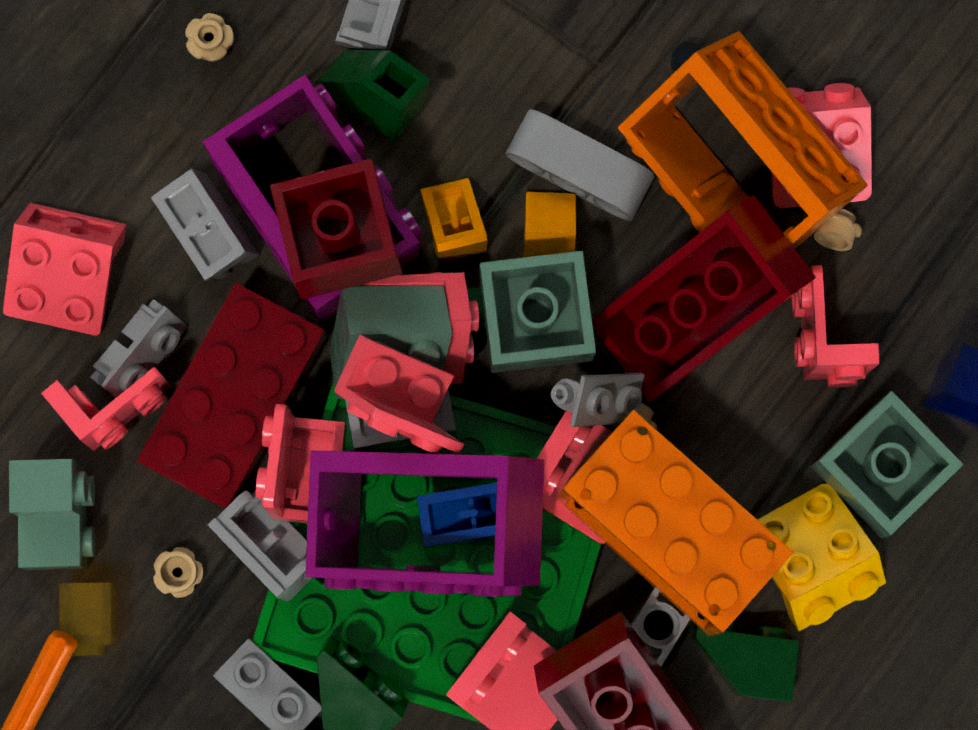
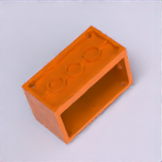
(764, 116)
(674, 525)

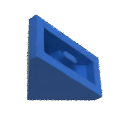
(458, 515)

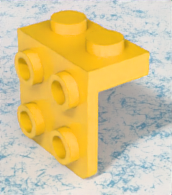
(830, 557)

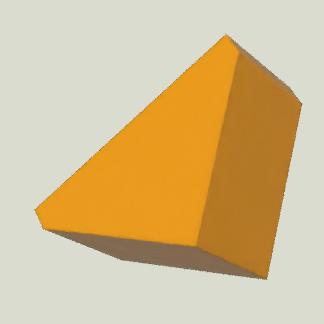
(454, 221)
(549, 223)

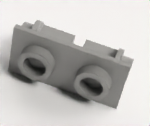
(154, 335)
(599, 398)
(267, 689)

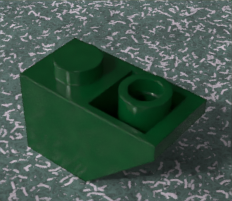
(377, 89)
(752, 664)
(354, 693)

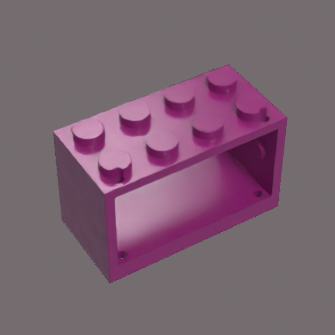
(264, 122)
(336, 518)

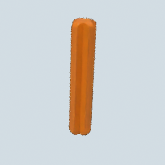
(41, 681)

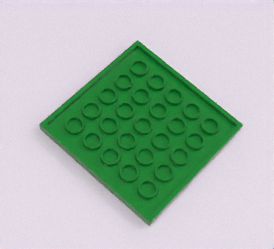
(420, 636)

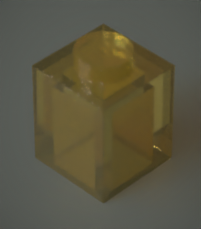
(89, 615)

